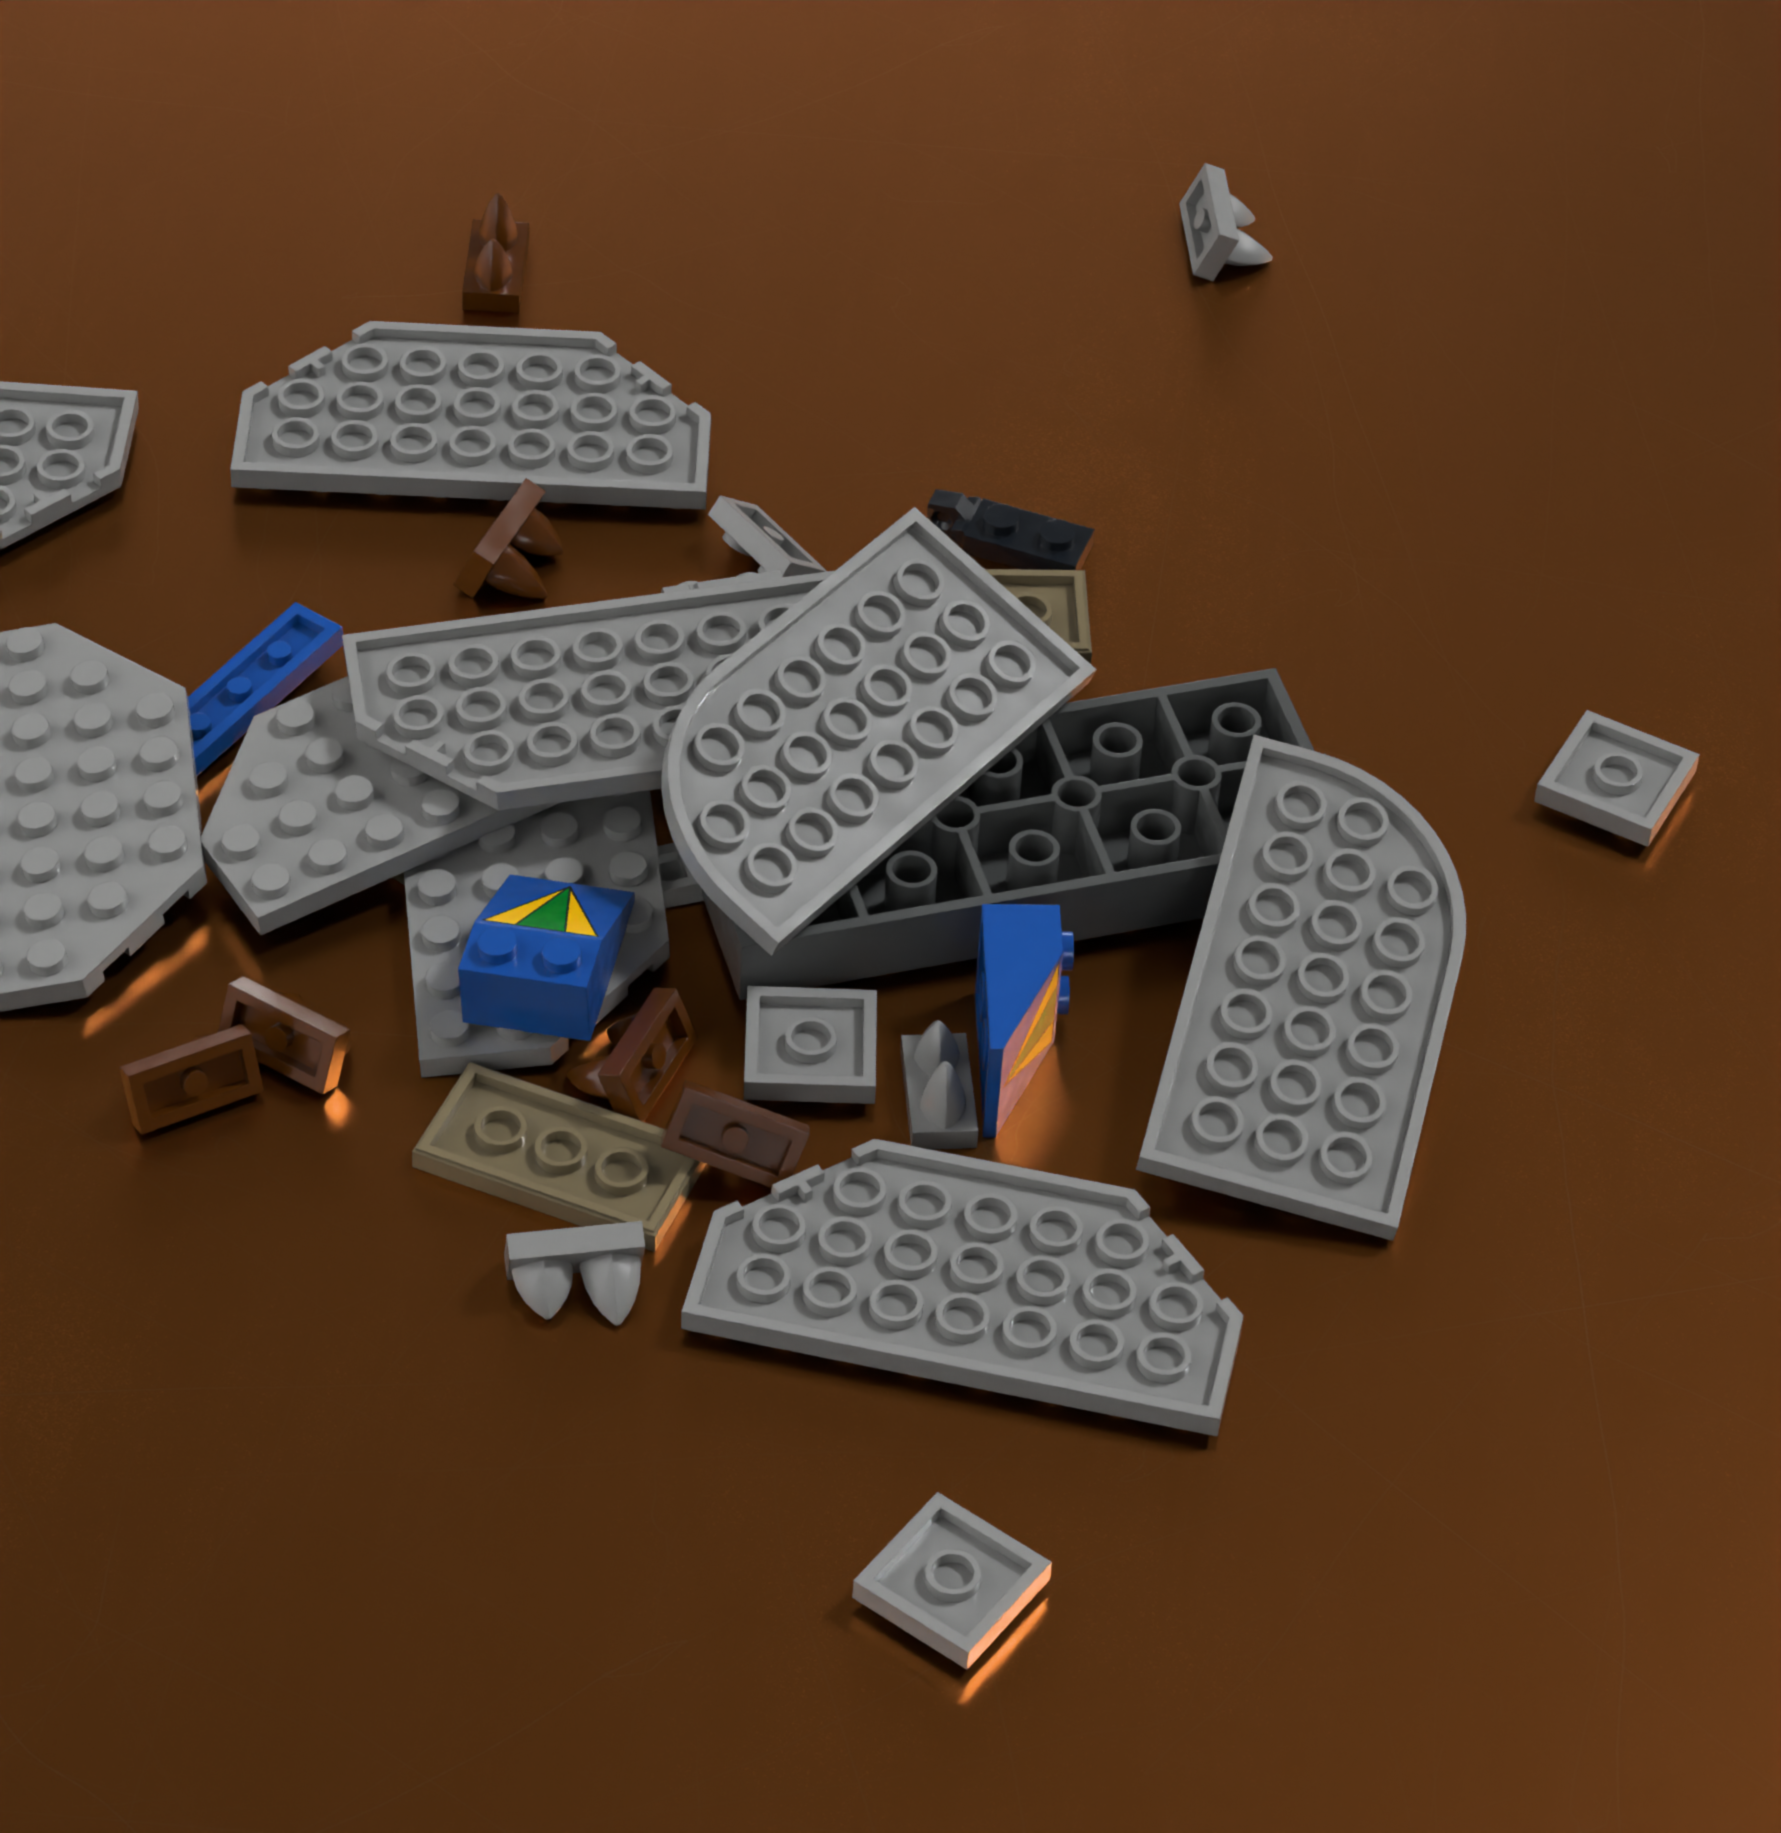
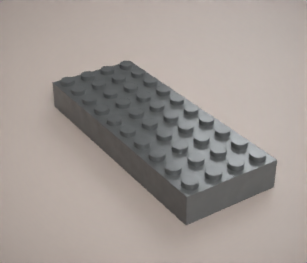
(1096, 811)

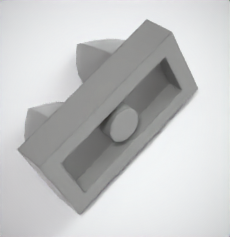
(1211, 226)
(939, 1089)
(603, 1254)

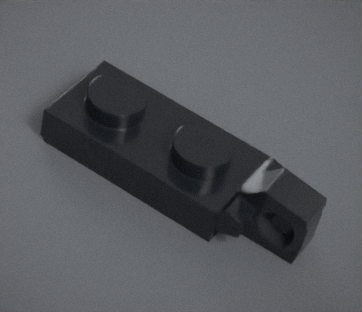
(1010, 533)

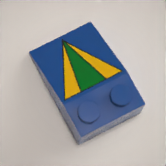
(543, 956)
(1017, 1000)

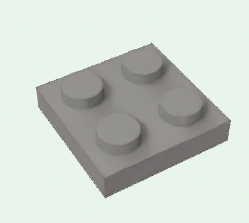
(1617, 778)
(810, 1045)
(952, 1580)

